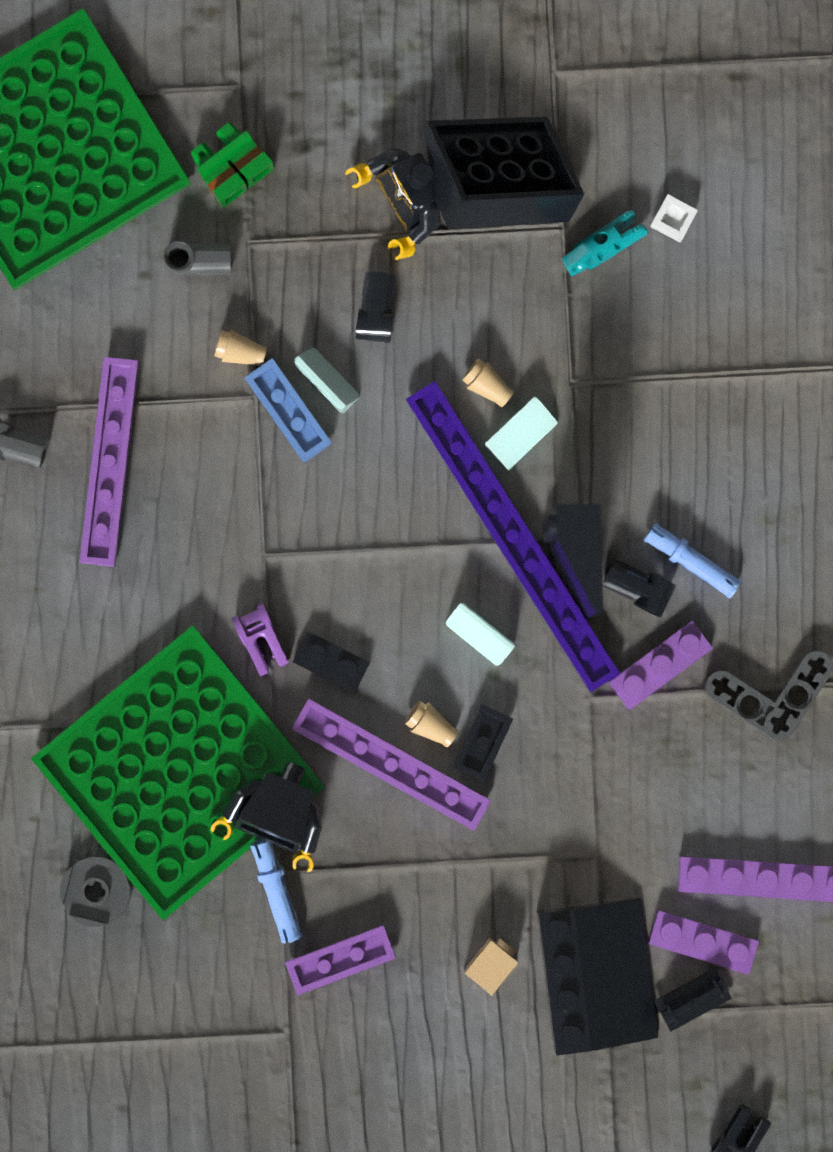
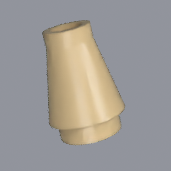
(239, 349)
(487, 382)
(429, 723)

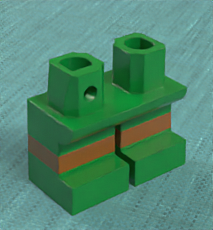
(240, 153)

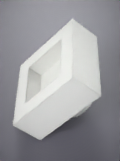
(674, 218)

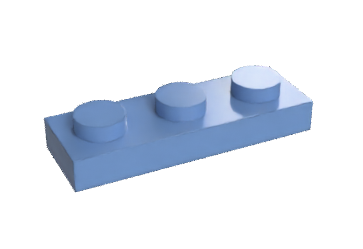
(288, 410)

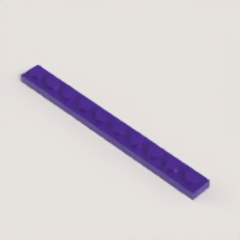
(512, 536)

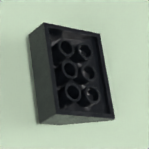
(500, 172)
(577, 551)
(597, 976)

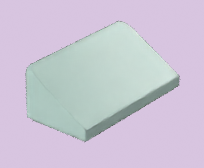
(327, 379)
(521, 433)
(480, 634)

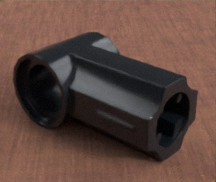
(375, 316)
(645, 590)

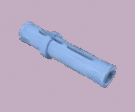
(692, 560)
(272, 878)

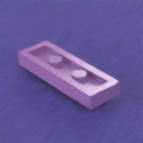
(660, 665)
(703, 942)
(340, 959)

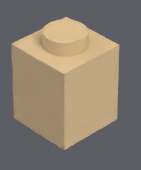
(492, 965)

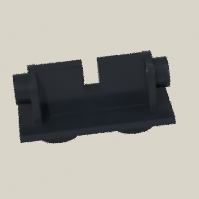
(692, 999)

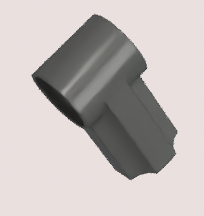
(203, 259)
(22, 447)

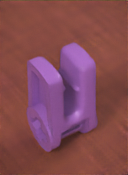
(264, 629)

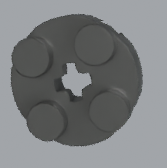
(79, 902)

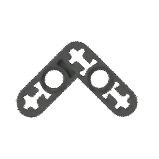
(767, 707)

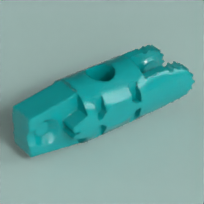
(604, 244)

